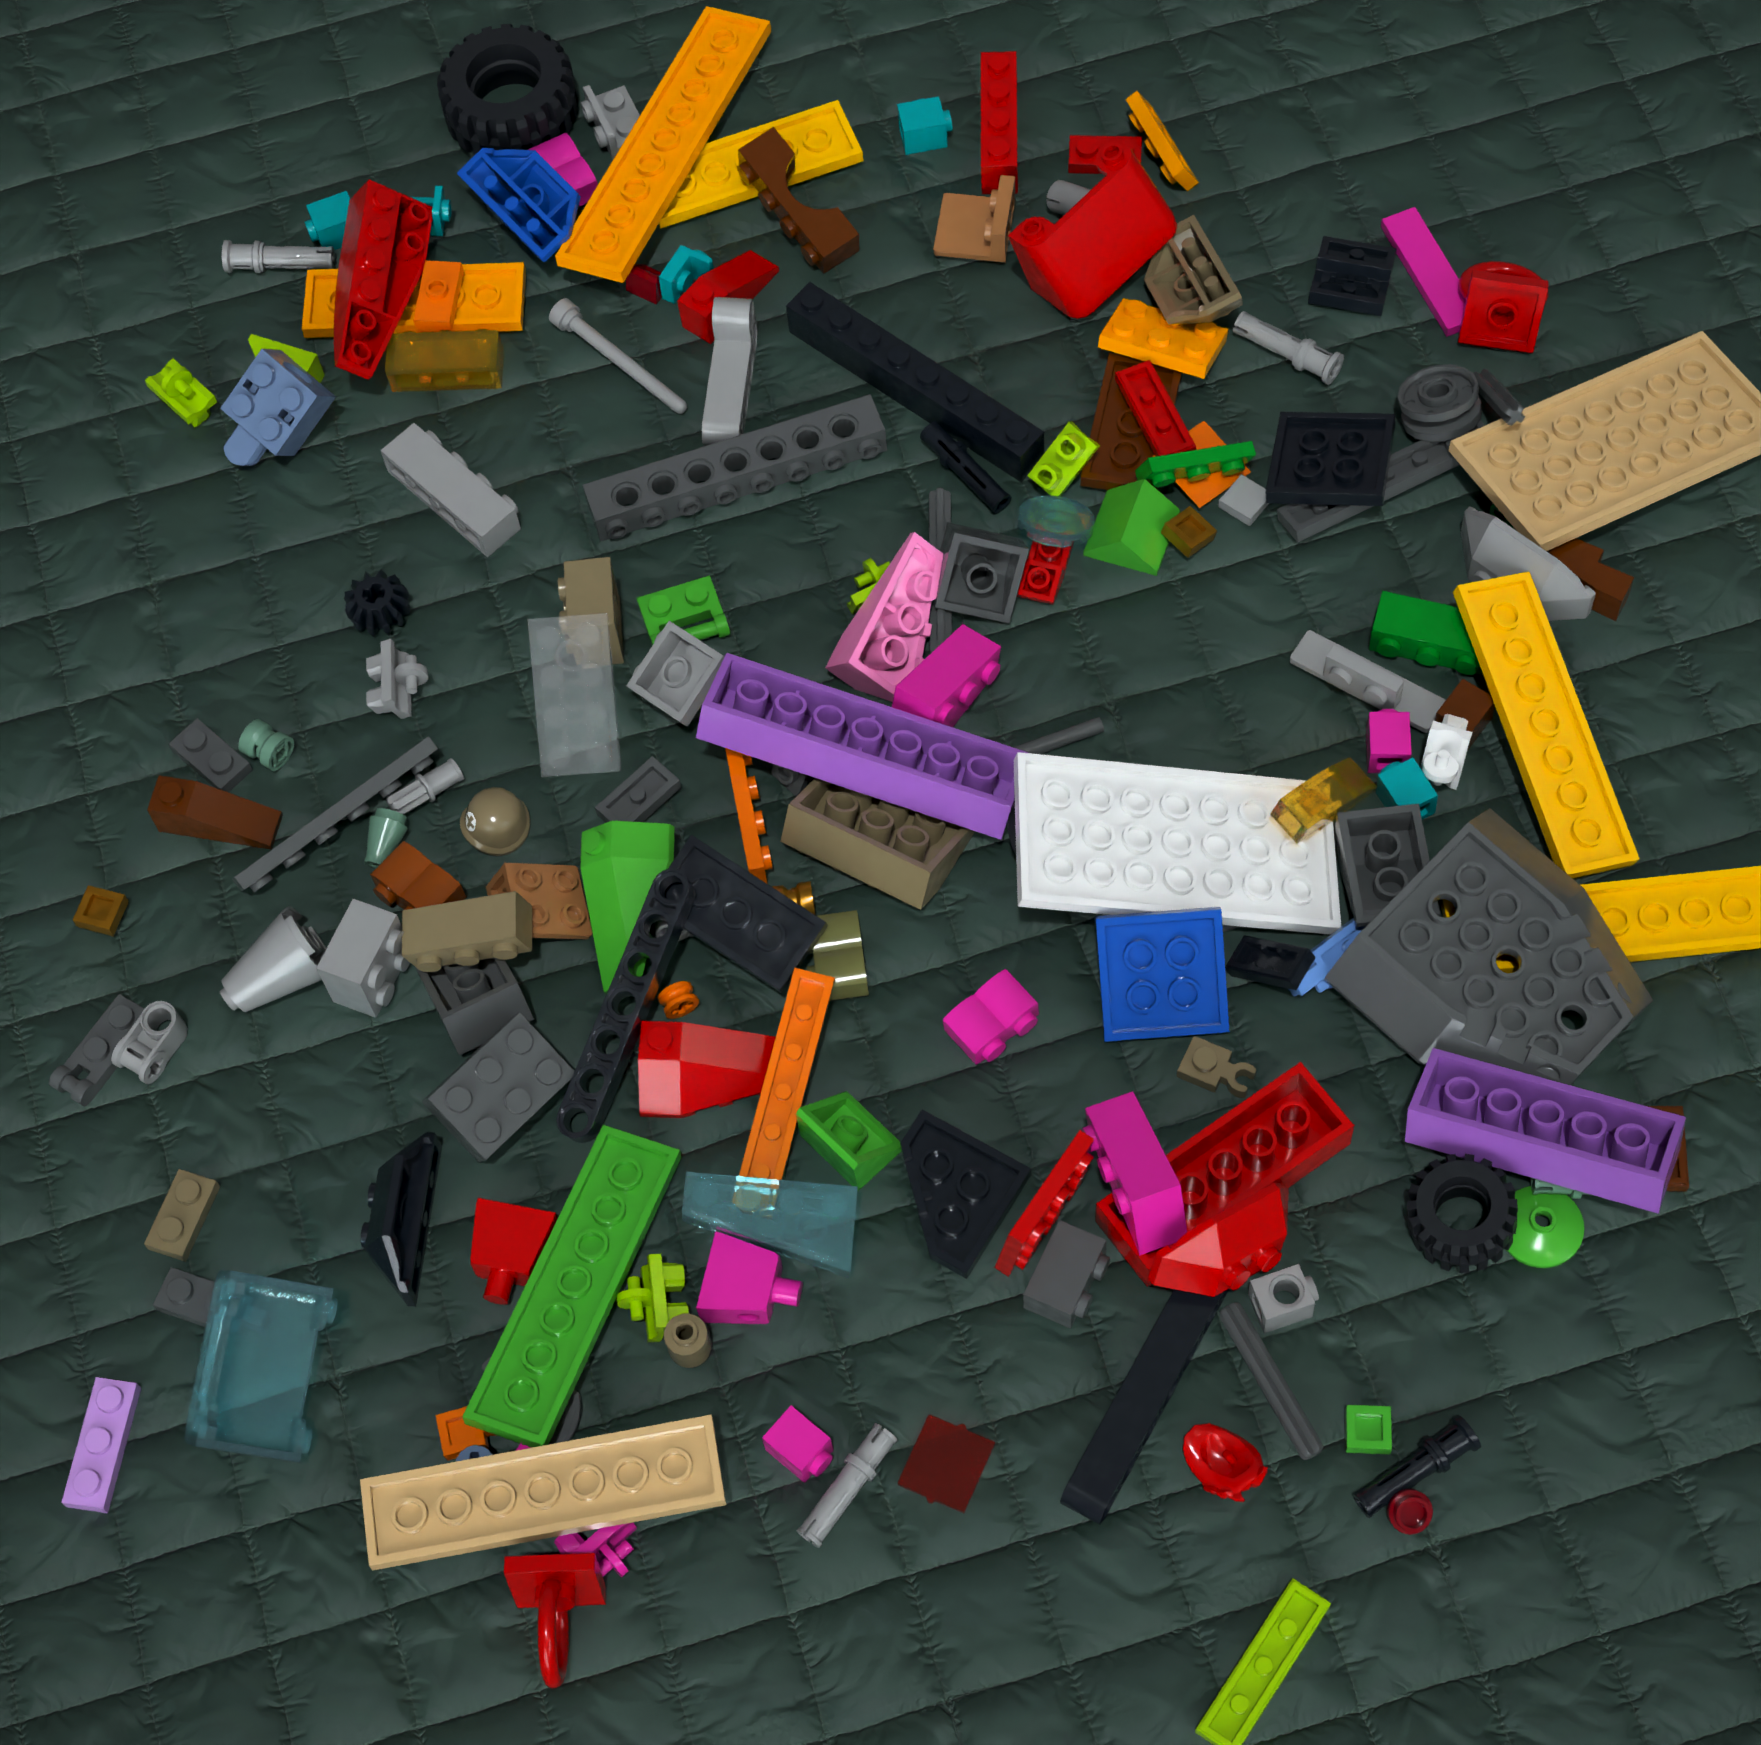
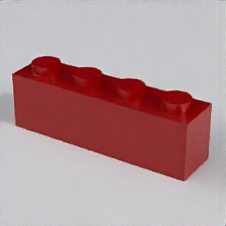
(998, 119)

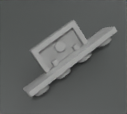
(1365, 679)

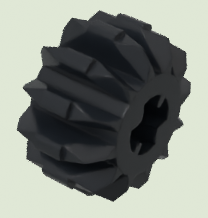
(377, 603)

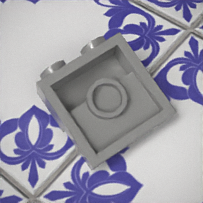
(676, 673)

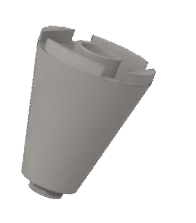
(275, 964)

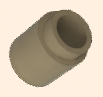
(687, 1352)

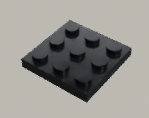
(1331, 458)

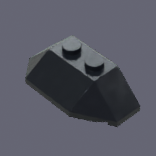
(402, 1214)

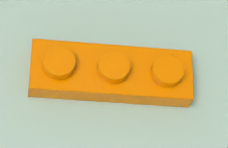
(1160, 142)

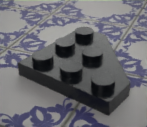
(958, 1190)

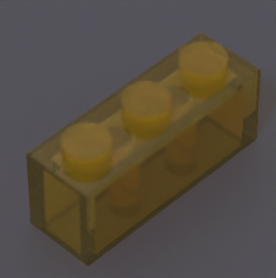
(445, 360)

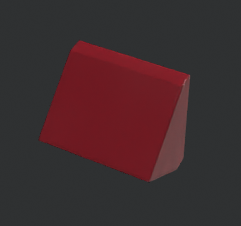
(644, 282)

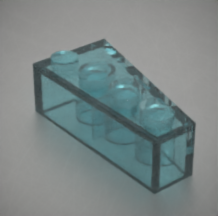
(782, 1216)

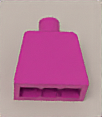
(743, 1283)

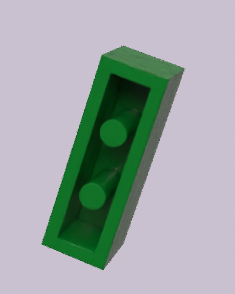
(1423, 632)

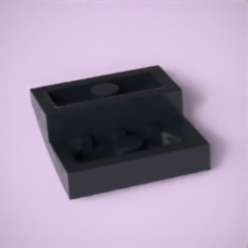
(1352, 276)

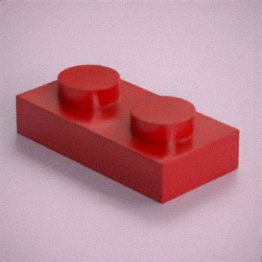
(1085, 148)

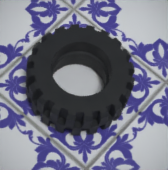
(502, 59)

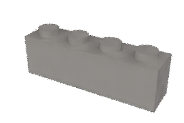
(451, 489)

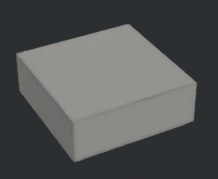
(1244, 500)

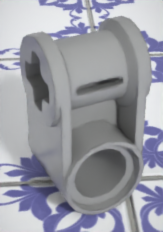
(149, 1046)

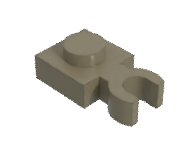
(1210, 1065)

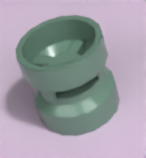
(269, 747)

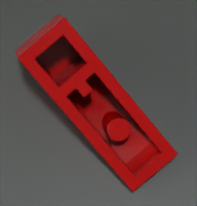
(737, 278)

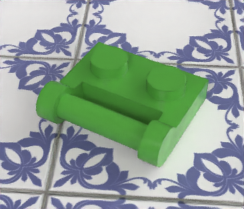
(684, 606)

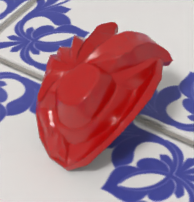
(1223, 1461)

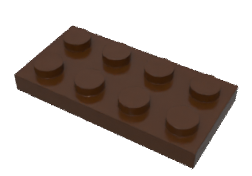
(1118, 432)

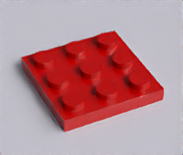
(1046, 1205)

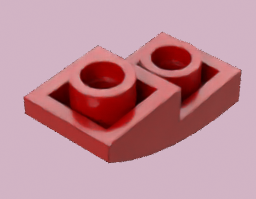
(1044, 572)

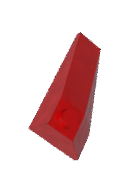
(697, 1067)

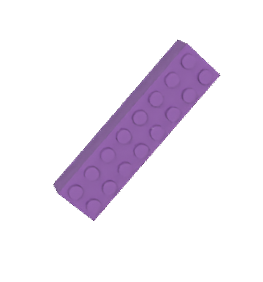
(860, 745)

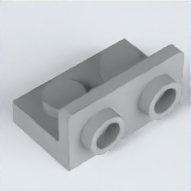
(612, 115)

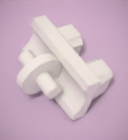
(1446, 751)

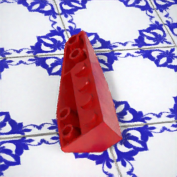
(376, 273)

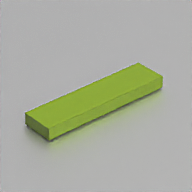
(1263, 1666)

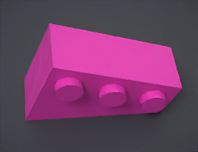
(949, 677)

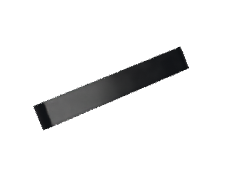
(628, 1026)
(1139, 1403)

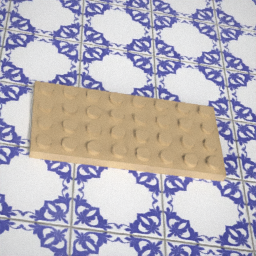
(1616, 442)

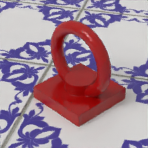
(1501, 306)
(554, 1587)

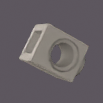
(1274, 1314)

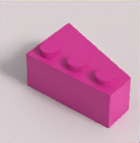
(1137, 1172)

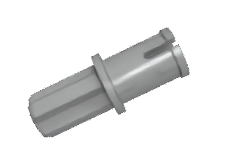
(425, 787)

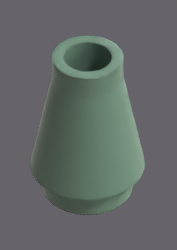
(384, 835)

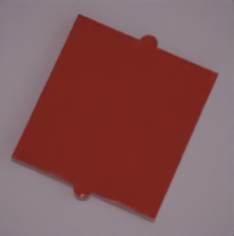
(946, 1463)

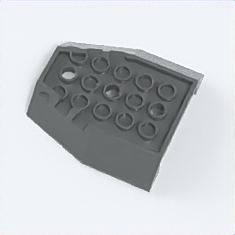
(1438, 977)

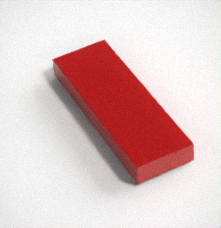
(1154, 409)

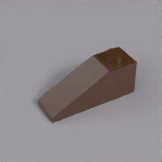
(211, 814)

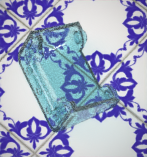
(257, 1365)

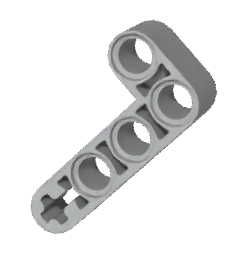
(730, 369)

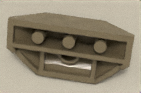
(1190, 278)

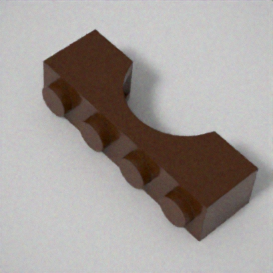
(823, 233)

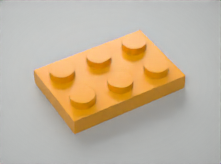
(1145, 335)

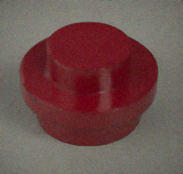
(1410, 1511)

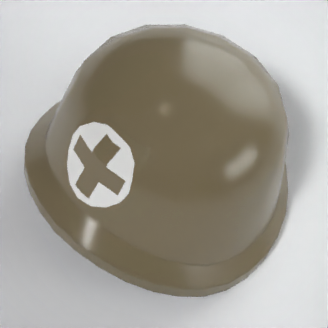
(495, 822)

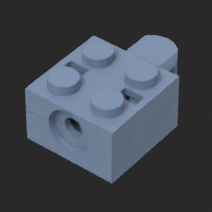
(274, 408)

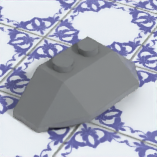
(1498, 550)

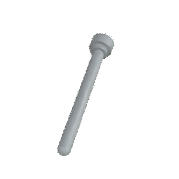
(567, 316)

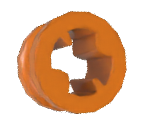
(678, 999)

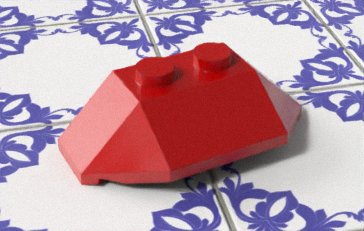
(1227, 1246)

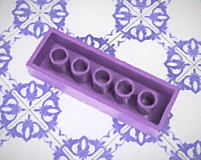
(1545, 1129)

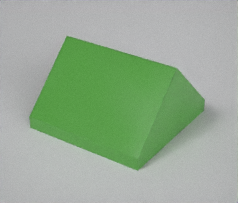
(1131, 527)
(847, 1137)

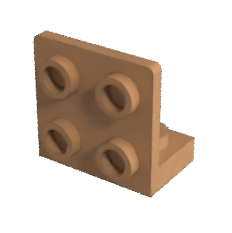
(976, 224)
(554, 894)

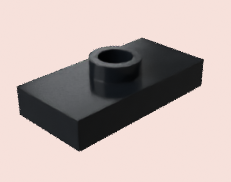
(1270, 962)

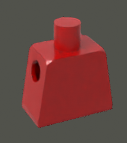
(507, 1245)

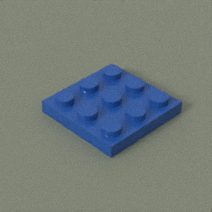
(1162, 974)

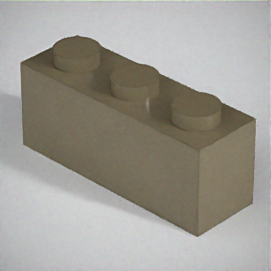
(467, 931)

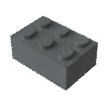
(499, 1087)

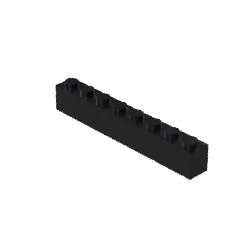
(915, 381)

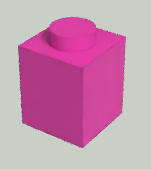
(1387, 738)
(799, 1445)

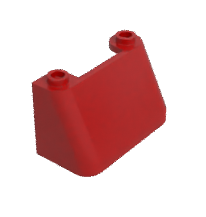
(1098, 239)

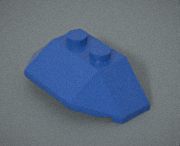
(524, 196)

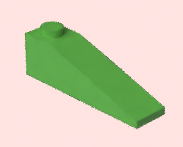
(617, 874)

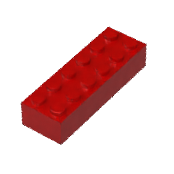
(1260, 1142)

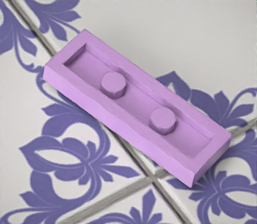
(101, 1445)

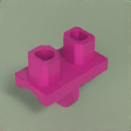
(604, 1544)

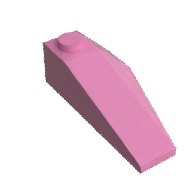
(892, 623)

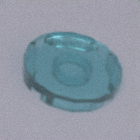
(1055, 520)

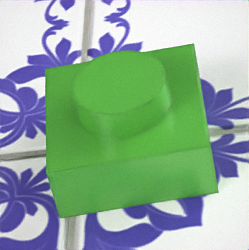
(1368, 1429)

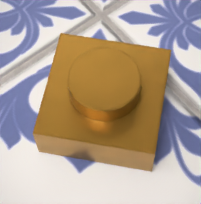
(1189, 531)
(100, 910)

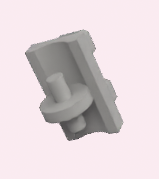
(398, 677)

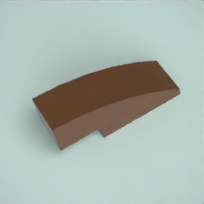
(1610, 585)

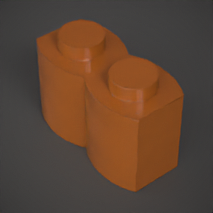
(414, 880)

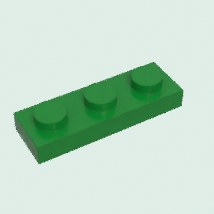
(1196, 464)

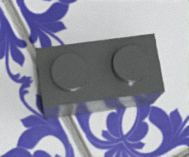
(1066, 1275)

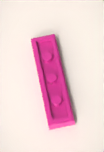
(1426, 267)

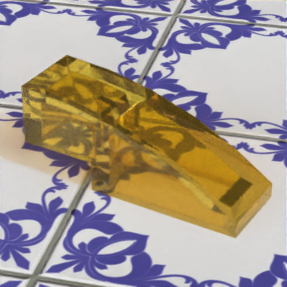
(1321, 798)

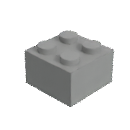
(363, 958)

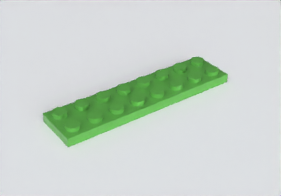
(572, 1288)

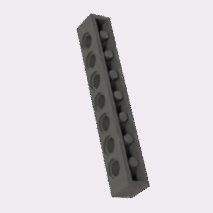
(745, 452)

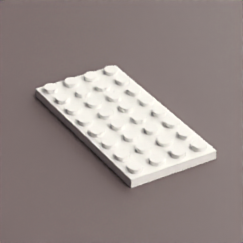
(1166, 841)

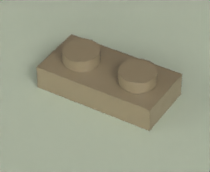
(182, 1215)

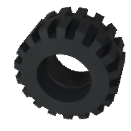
(1469, 1180)

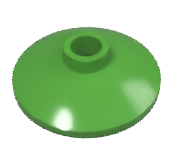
(1551, 1244)

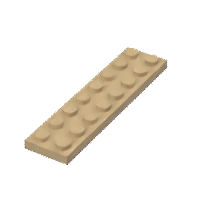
(541, 1492)

